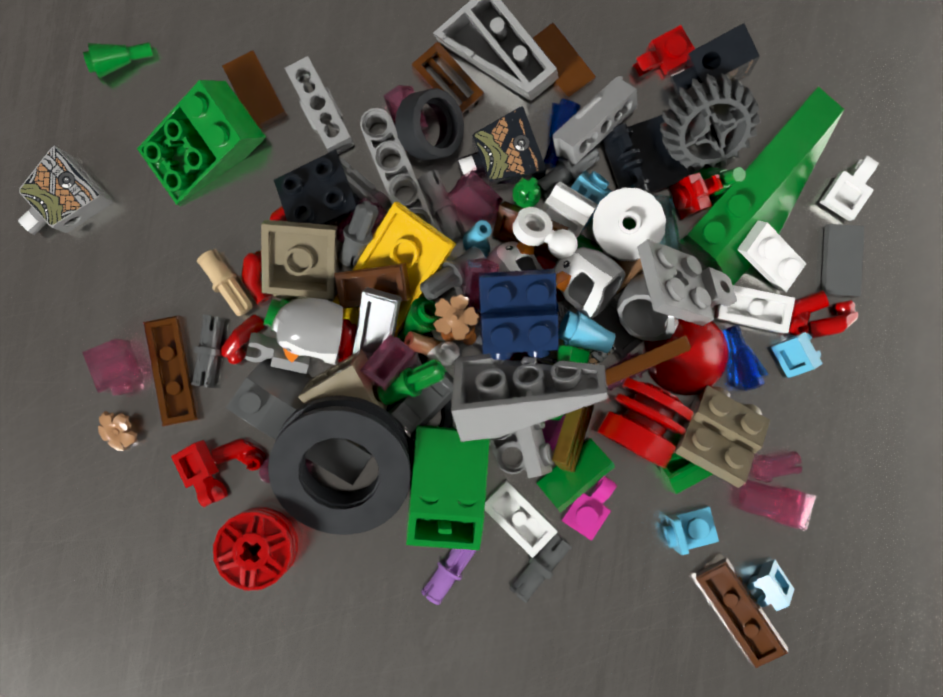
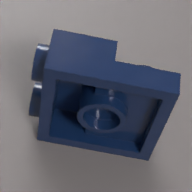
(518, 313)

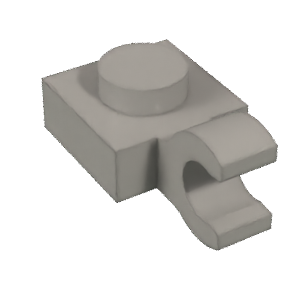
(264, 348)

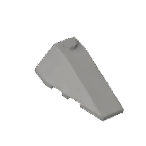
(509, 395)

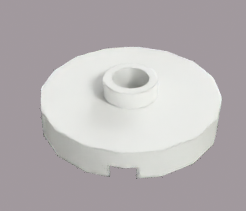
(623, 204)

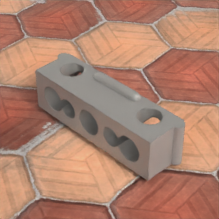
(316, 118)
(595, 120)

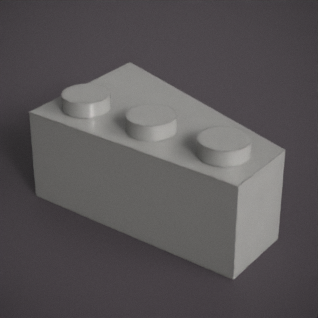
(498, 45)

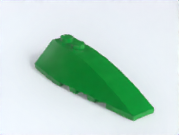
(769, 188)

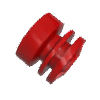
(646, 421)
(279, 543)

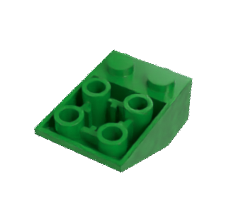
(200, 139)
(447, 490)

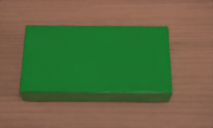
(565, 486)

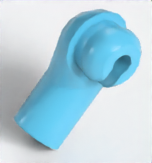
(477, 236)

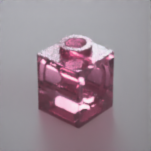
(113, 367)

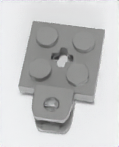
(680, 285)

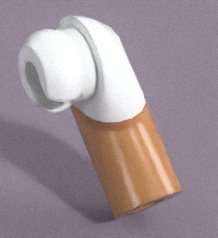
(433, 348)

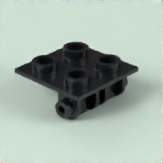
(641, 157)
(316, 191)

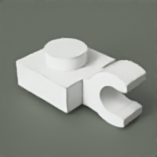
(849, 191)

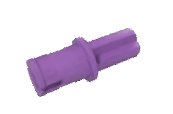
(446, 574)

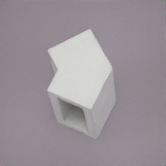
(569, 208)

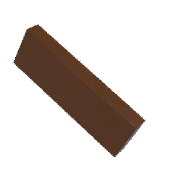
(647, 360)
(172, 370)
(741, 612)

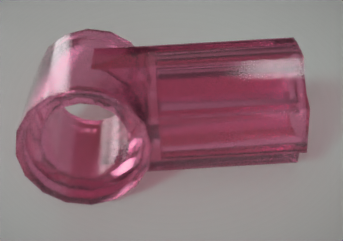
(782, 505)

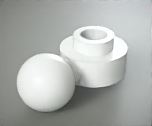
(535, 227)

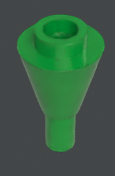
(111, 57)
(726, 176)
(419, 318)

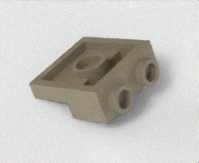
(299, 259)
(723, 435)

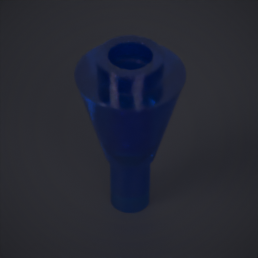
(559, 116)
(747, 367)

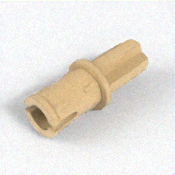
(225, 281)

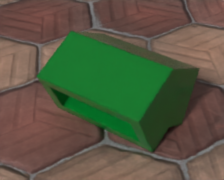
(682, 473)

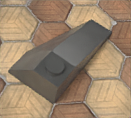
(270, 398)

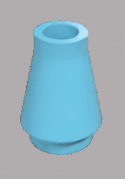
(583, 332)

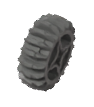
(731, 121)

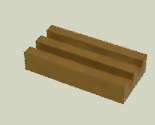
(572, 438)

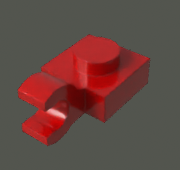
(666, 52)
(693, 193)
(196, 469)

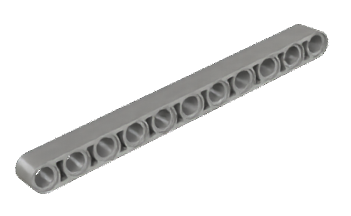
(403, 175)

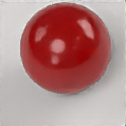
(693, 369)

